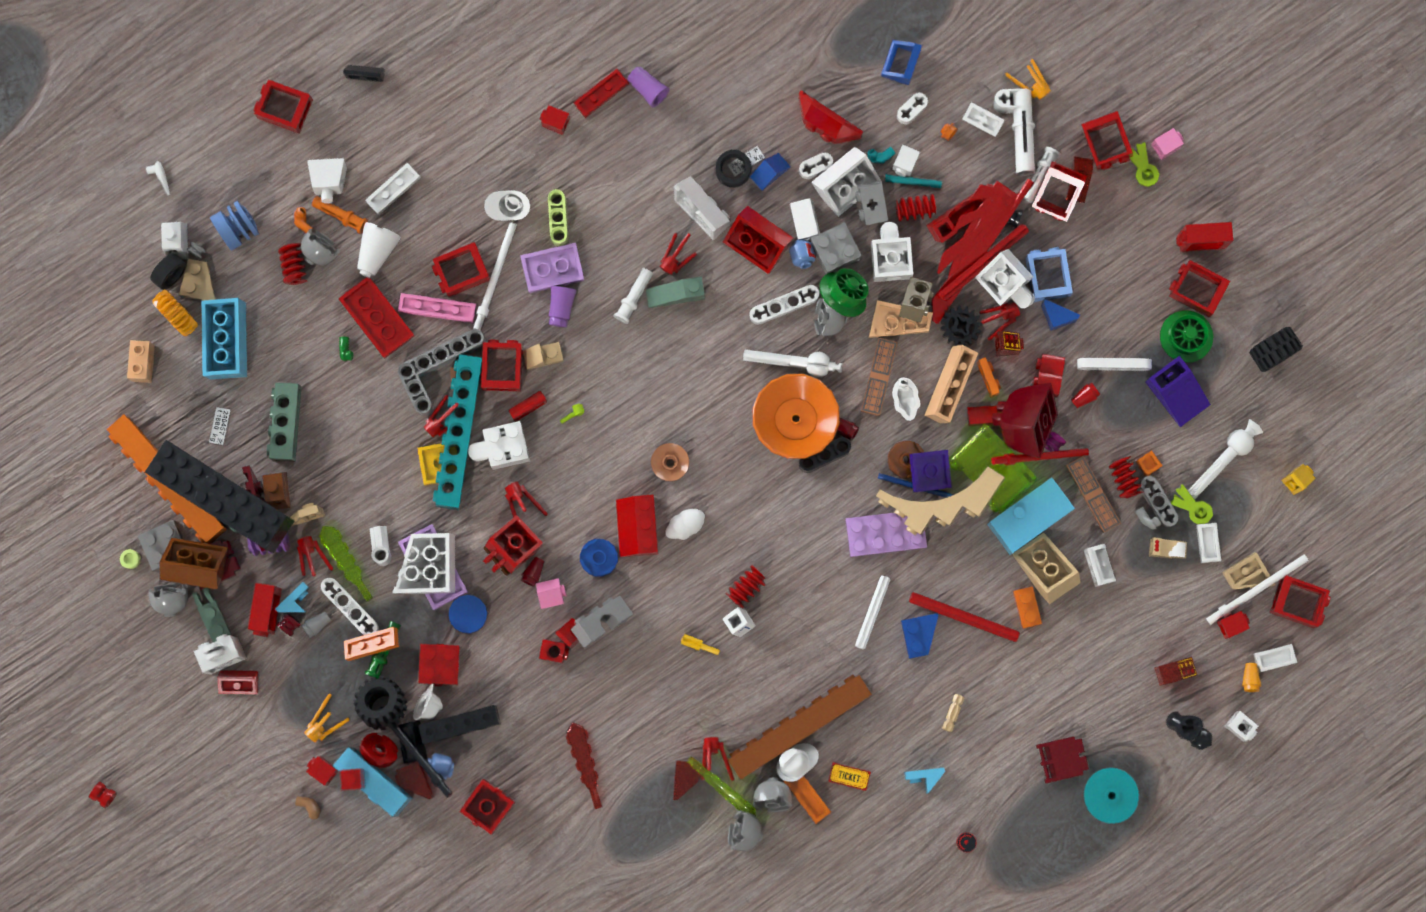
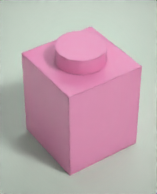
(1167, 143)
(550, 593)

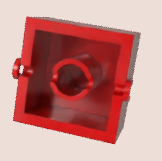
(439, 664)
(487, 806)

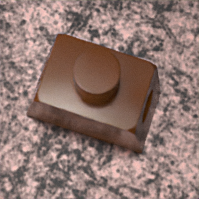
(276, 490)

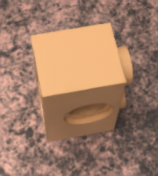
(140, 361)

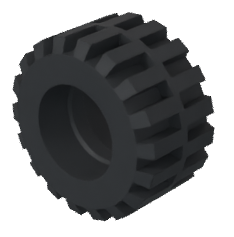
(1275, 349)
(370, 693)

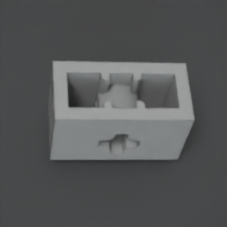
(878, 211)

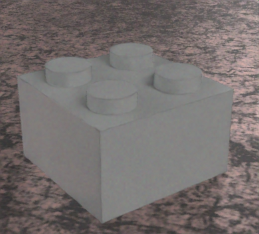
(836, 249)

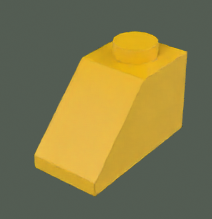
(1299, 479)

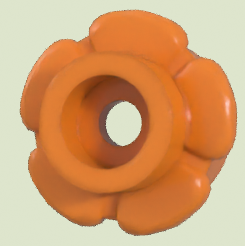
(948, 131)

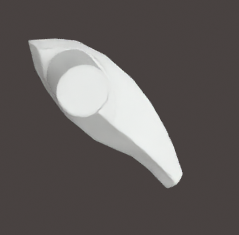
(158, 169)

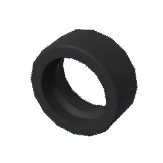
(733, 154)
(168, 271)

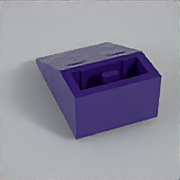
(1178, 391)

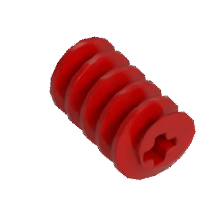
(917, 207)
(290, 264)
(1125, 478)
(746, 587)

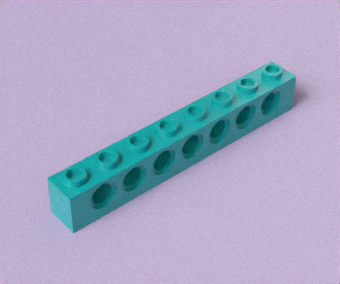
(473, 366)

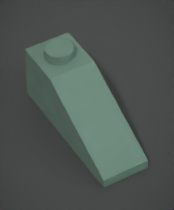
(676, 292)

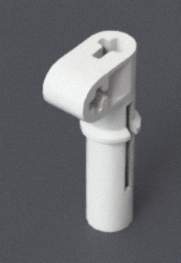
(1021, 107)

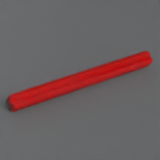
(979, 265)
(964, 617)

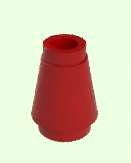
(1085, 395)

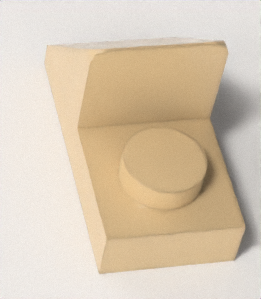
(542, 355)

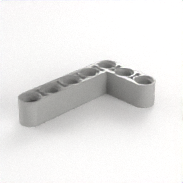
(434, 364)

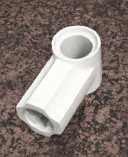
(379, 544)

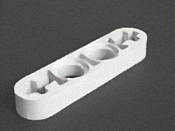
(783, 302)
(1114, 364)
(351, 605)

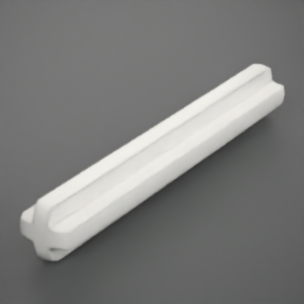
(872, 612)

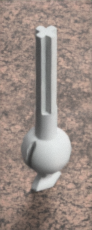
(816, 364)
(1239, 443)

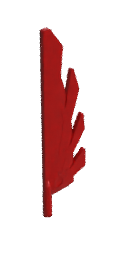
(981, 233)

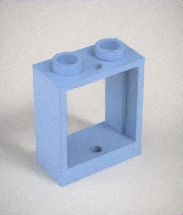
(1054, 293)

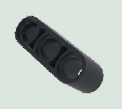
(834, 453)

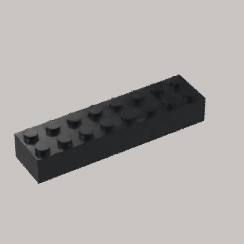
(219, 496)

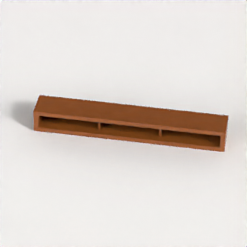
(799, 727)

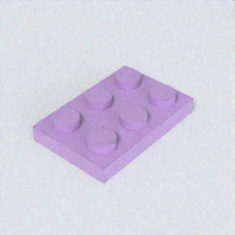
(552, 267)

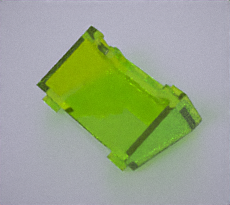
(976, 456)

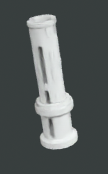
(1043, 166)
(629, 303)

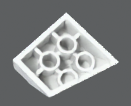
(701, 207)
(428, 565)

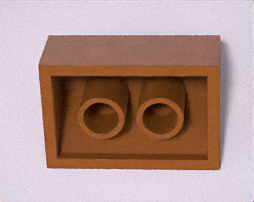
(193, 563)

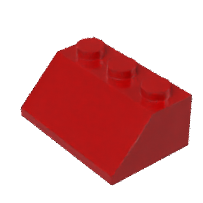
(757, 239)
(637, 526)

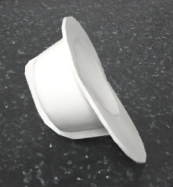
(507, 205)
(428, 705)
(797, 762)

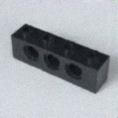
(459, 724)

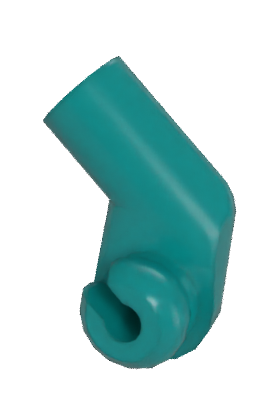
(878, 157)

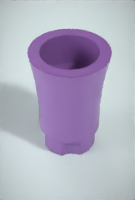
(648, 86)
(561, 305)

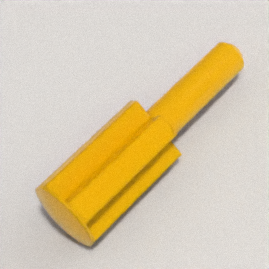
(697, 644)

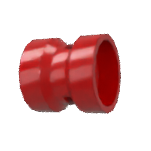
(102, 795)

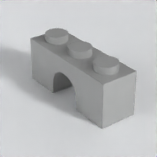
(589, 628)

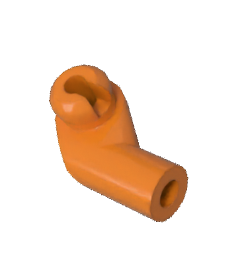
(300, 219)

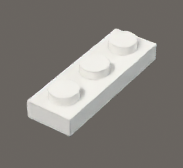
(392, 189)

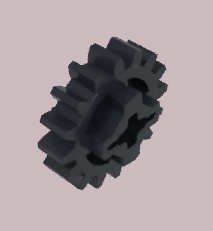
(957, 319)

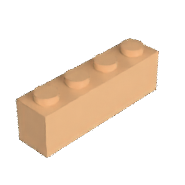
(951, 384)

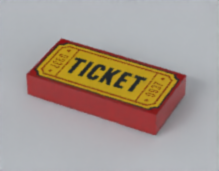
(849, 776)

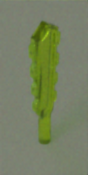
(338, 551)
(722, 788)

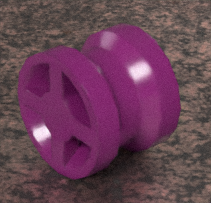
(1054, 442)

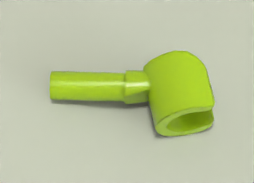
(578, 410)

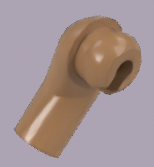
(311, 806)

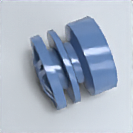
(234, 225)

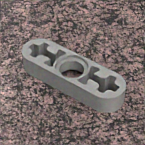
(1156, 486)

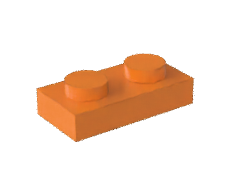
(986, 369)
(1027, 607)

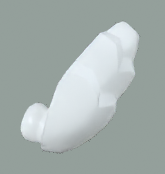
(906, 398)
(685, 524)

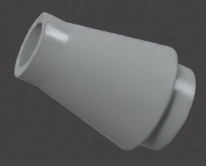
(315, 624)

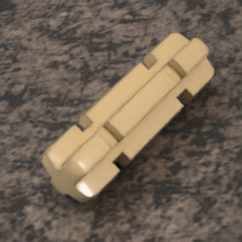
(953, 713)

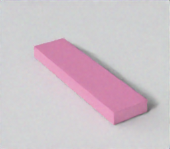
(437, 308)

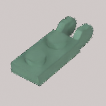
(211, 615)

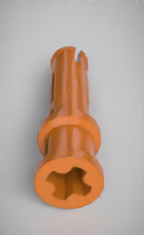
(347, 218)

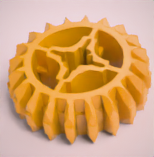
(175, 313)

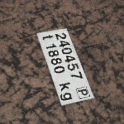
(737, 165)
(219, 426)

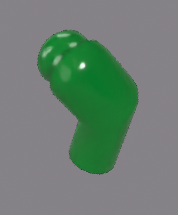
(345, 353)

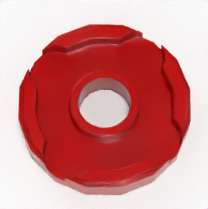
(372, 756)

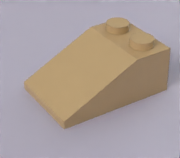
(1047, 568)

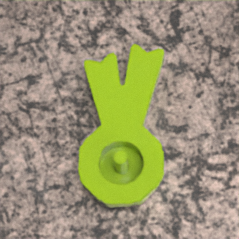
(1146, 173)
(1199, 512)

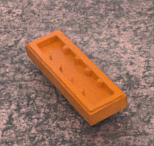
(809, 799)

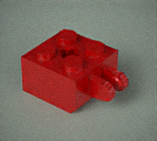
(502, 545)

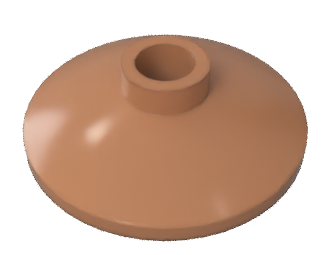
(670, 452)

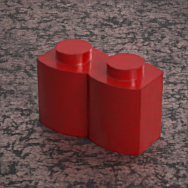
(1050, 370)

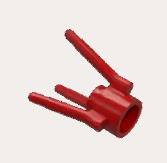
(669, 264)
(1007, 311)
(434, 427)
(514, 491)
(306, 547)
(711, 747)

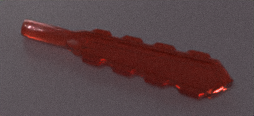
(581, 751)

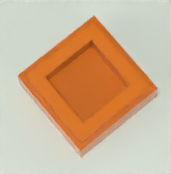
(1148, 463)

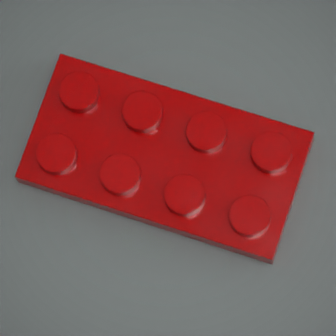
(376, 317)

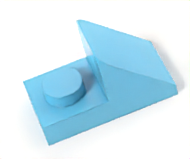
(289, 604)
(930, 776)

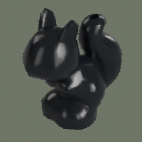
(1190, 729)

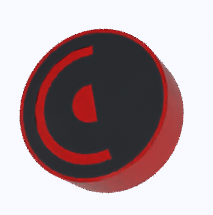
(966, 842)

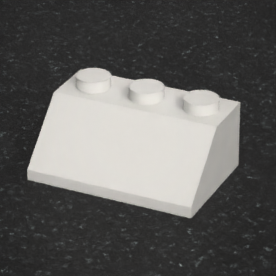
(840, 181)

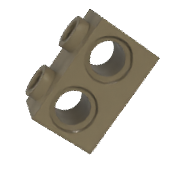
(916, 300)

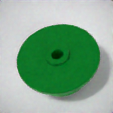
(845, 292)
(1186, 336)

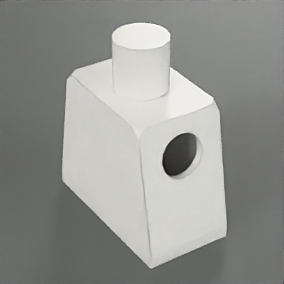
(327, 177)
(175, 238)

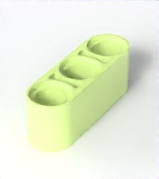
(558, 209)

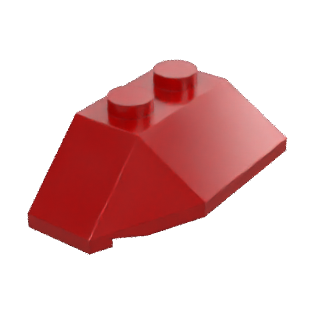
(826, 122)

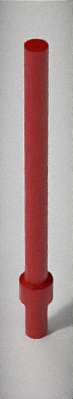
(1011, 459)

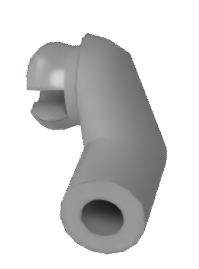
(1146, 520)

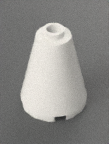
(375, 248)

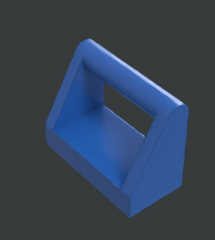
(902, 78)

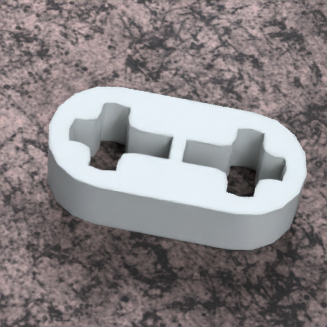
(909, 106)
(813, 162)

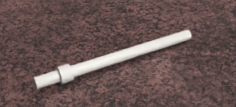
(483, 310)
(1225, 610)

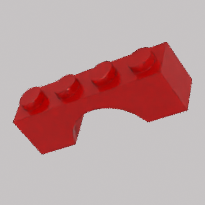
(942, 226)

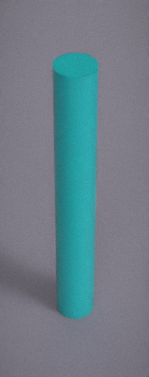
(913, 181)

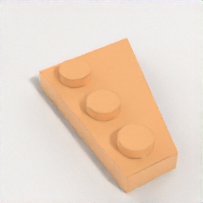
(888, 323)

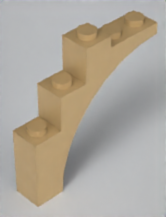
(973, 498)

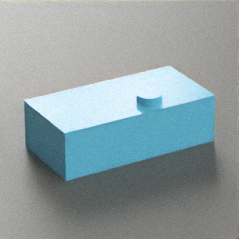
(224, 338)
(1030, 516)
(378, 785)

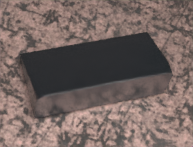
(364, 73)
(412, 731)

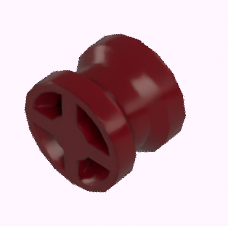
(288, 624)

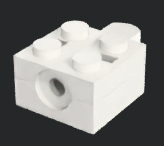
(890, 255)
(1006, 280)
(501, 444)
(220, 654)

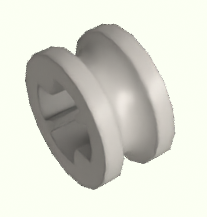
(196, 250)

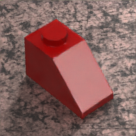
(567, 635)

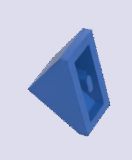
(769, 171)
(1057, 315)

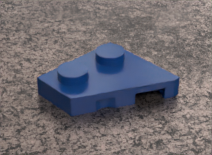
(919, 634)

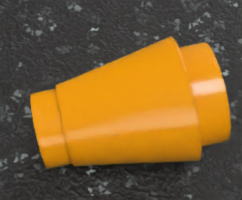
(1251, 678)

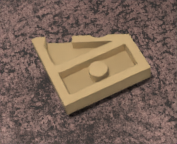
(197, 281)
(308, 513)
(1246, 573)

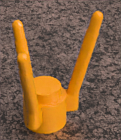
(1040, 88)
(315, 730)

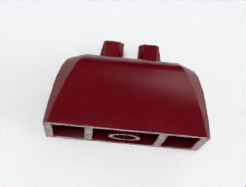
(1027, 418)

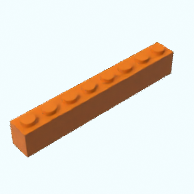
(142, 451)

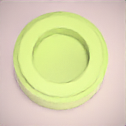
(130, 559)

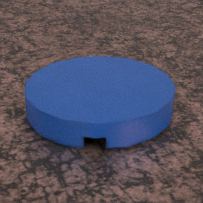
(598, 557)
(468, 614)

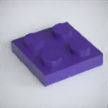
(930, 470)

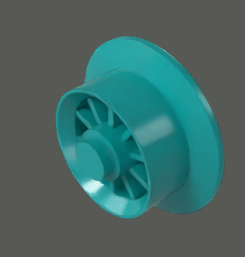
(1111, 795)

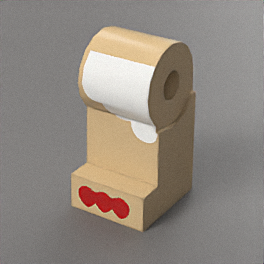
(1167, 548)

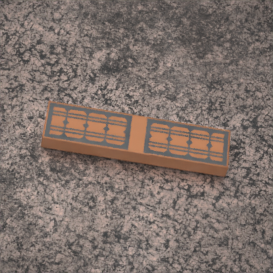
(879, 377)
(1093, 494)

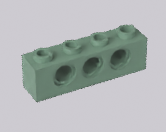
(287, 451)

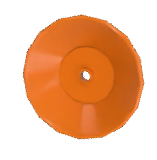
(799, 397)

